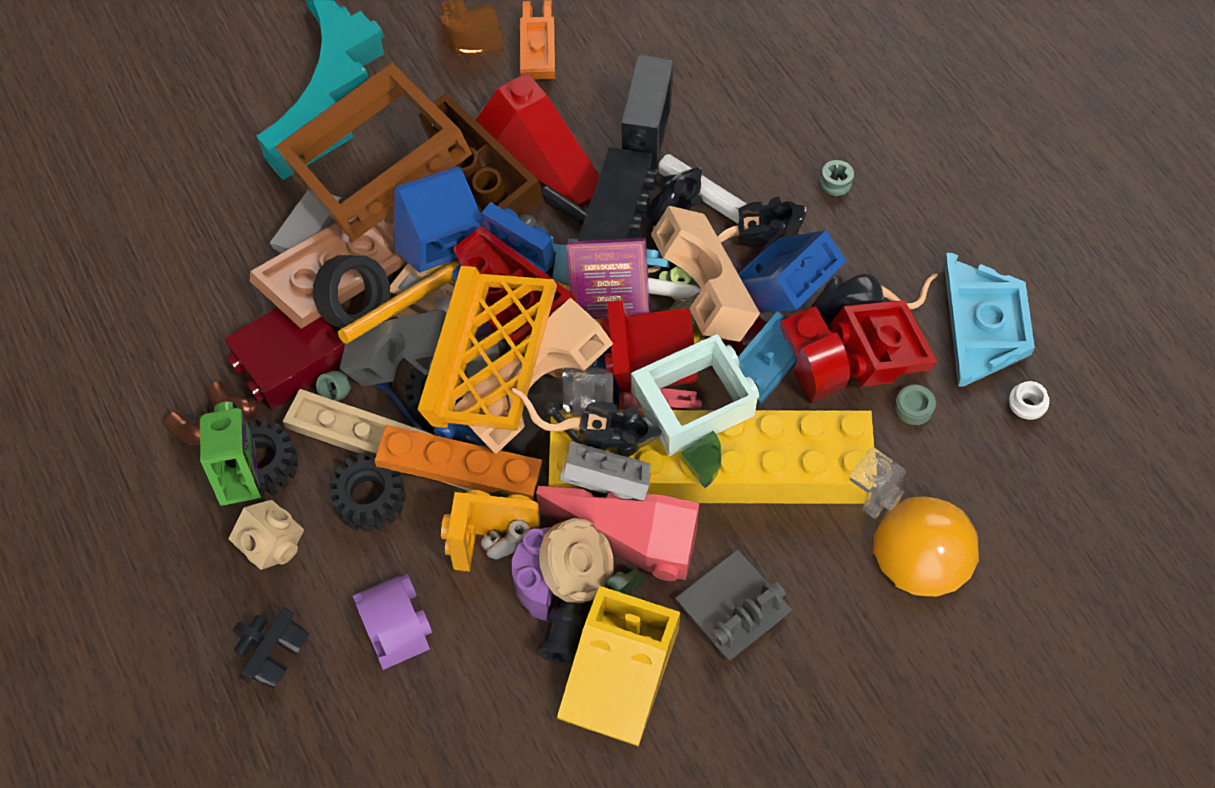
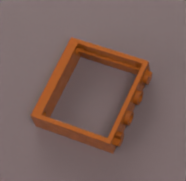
(375, 199)

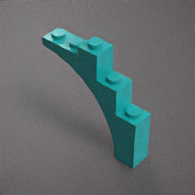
(345, 50)

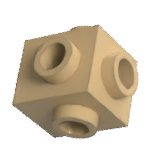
(266, 534)

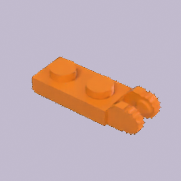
(537, 42)

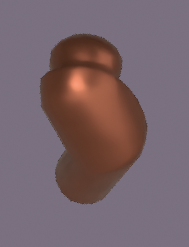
(218, 393)
(183, 427)

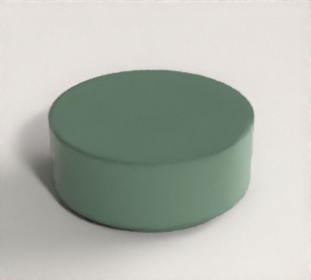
(915, 404)

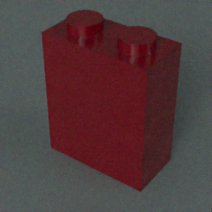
(283, 356)

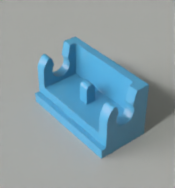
(767, 358)

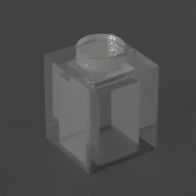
(585, 387)

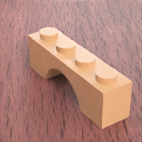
(691, 243)
(569, 341)

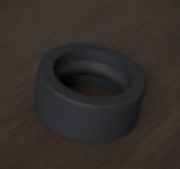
(328, 279)

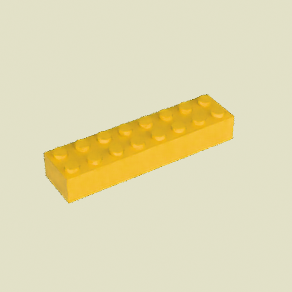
(763, 459)

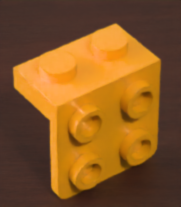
(480, 514)

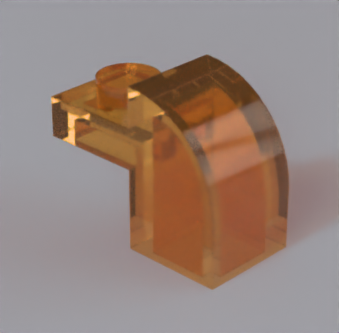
(471, 31)

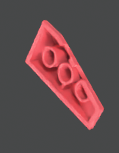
(647, 533)

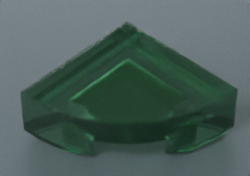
(703, 458)

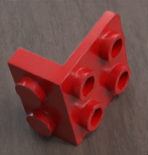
(644, 340)

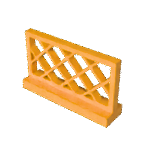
(456, 349)

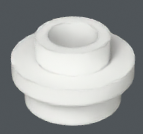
(1031, 391)

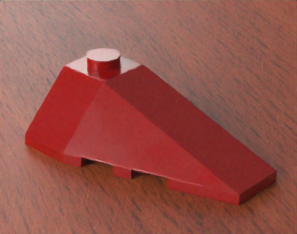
(539, 139)
(495, 257)

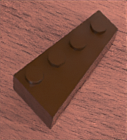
(490, 168)

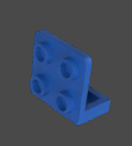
(528, 241)

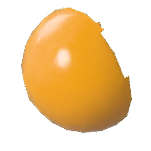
(926, 546)

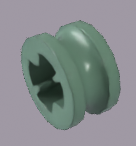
(836, 187)

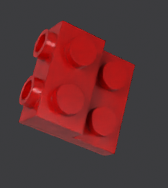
(882, 342)

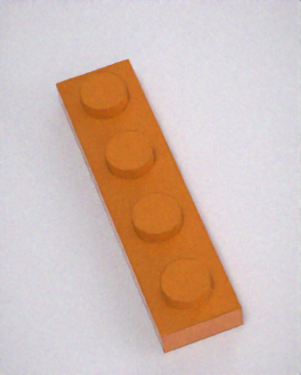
(457, 462)

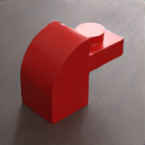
(821, 356)

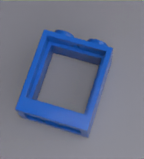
(791, 270)

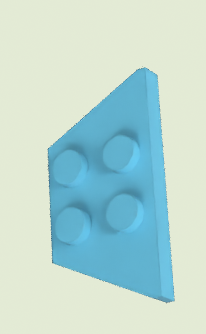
(987, 319)

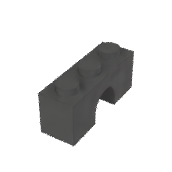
(377, 353)

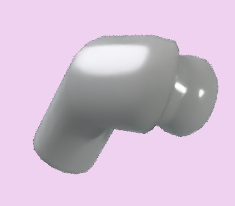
(500, 547)

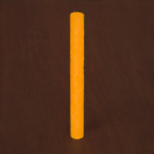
(397, 303)

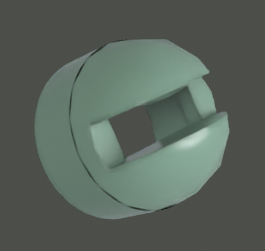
(340, 380)

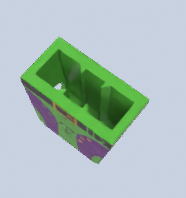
(223, 438)

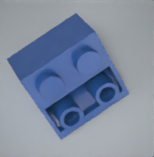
(433, 218)

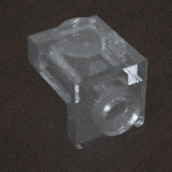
(881, 481)

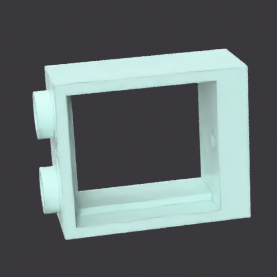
(711, 351)

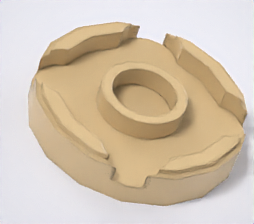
(575, 560)

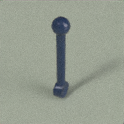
(401, 406)

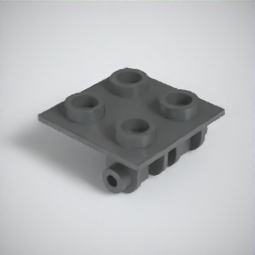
(734, 604)

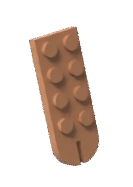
(291, 275)

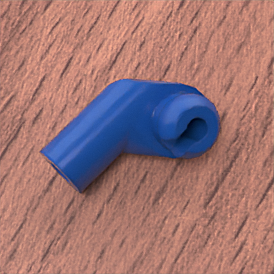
(460, 433)

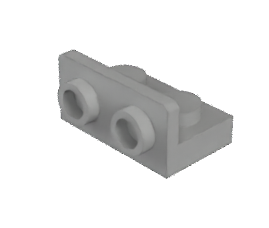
(605, 472)

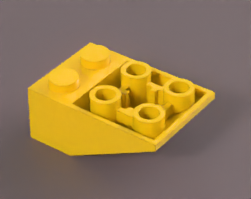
(619, 665)

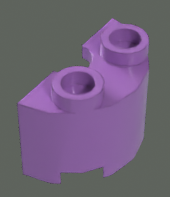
(527, 575)
(392, 622)

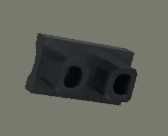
(262, 666)

